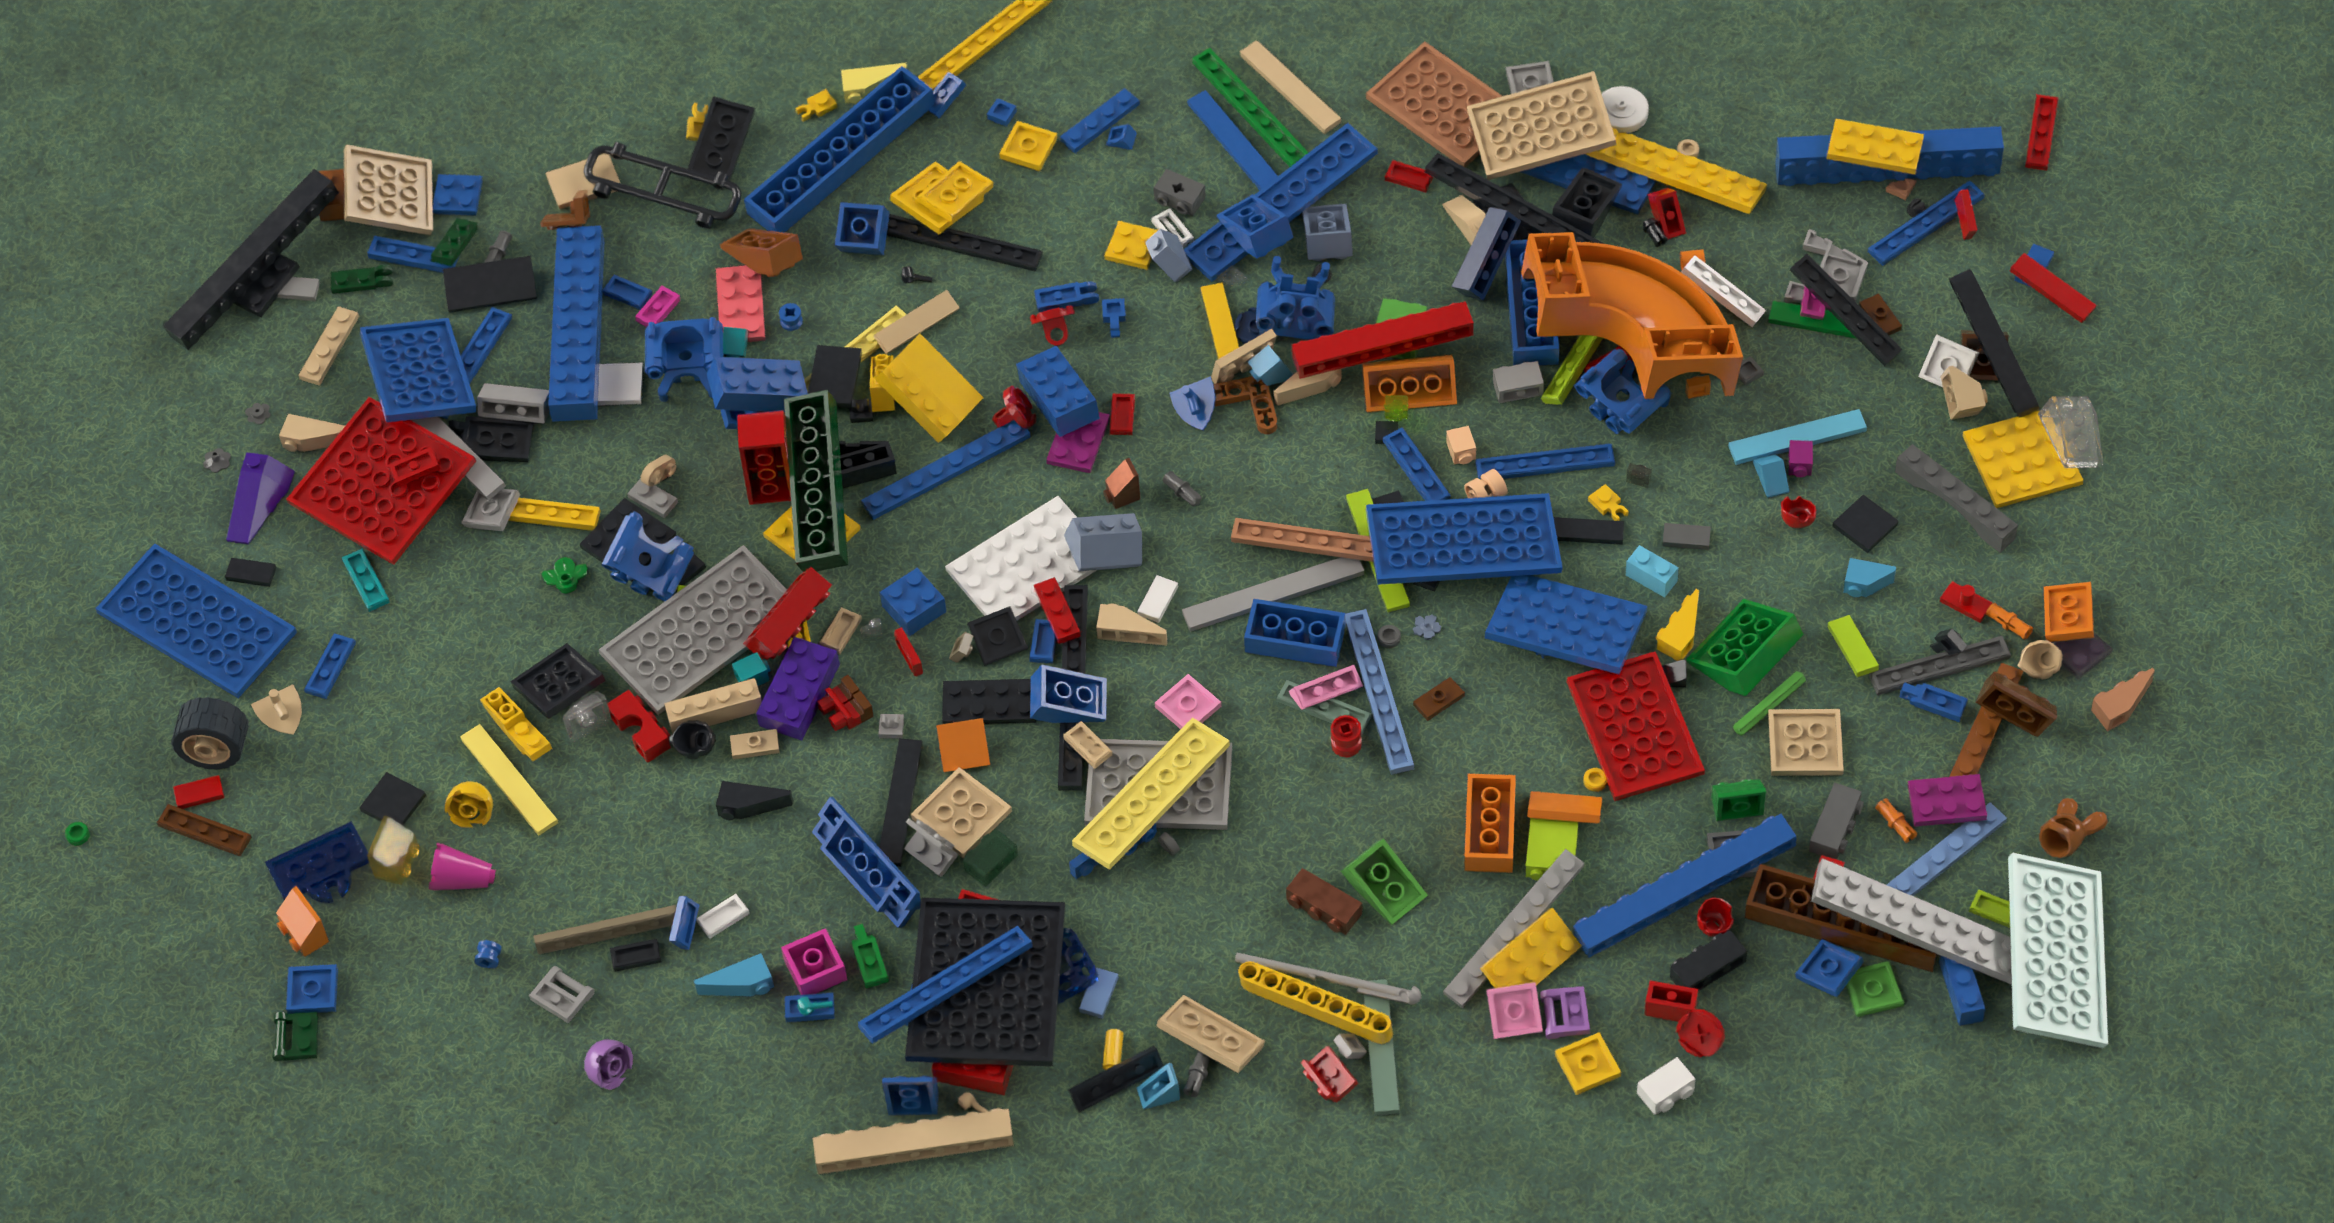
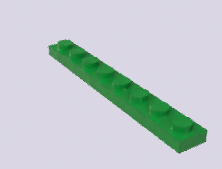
(1249, 107)

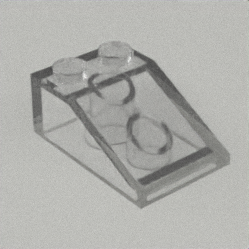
(2073, 431)

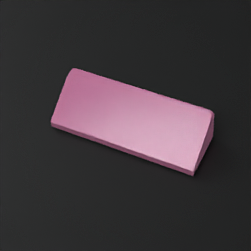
(1326, 687)

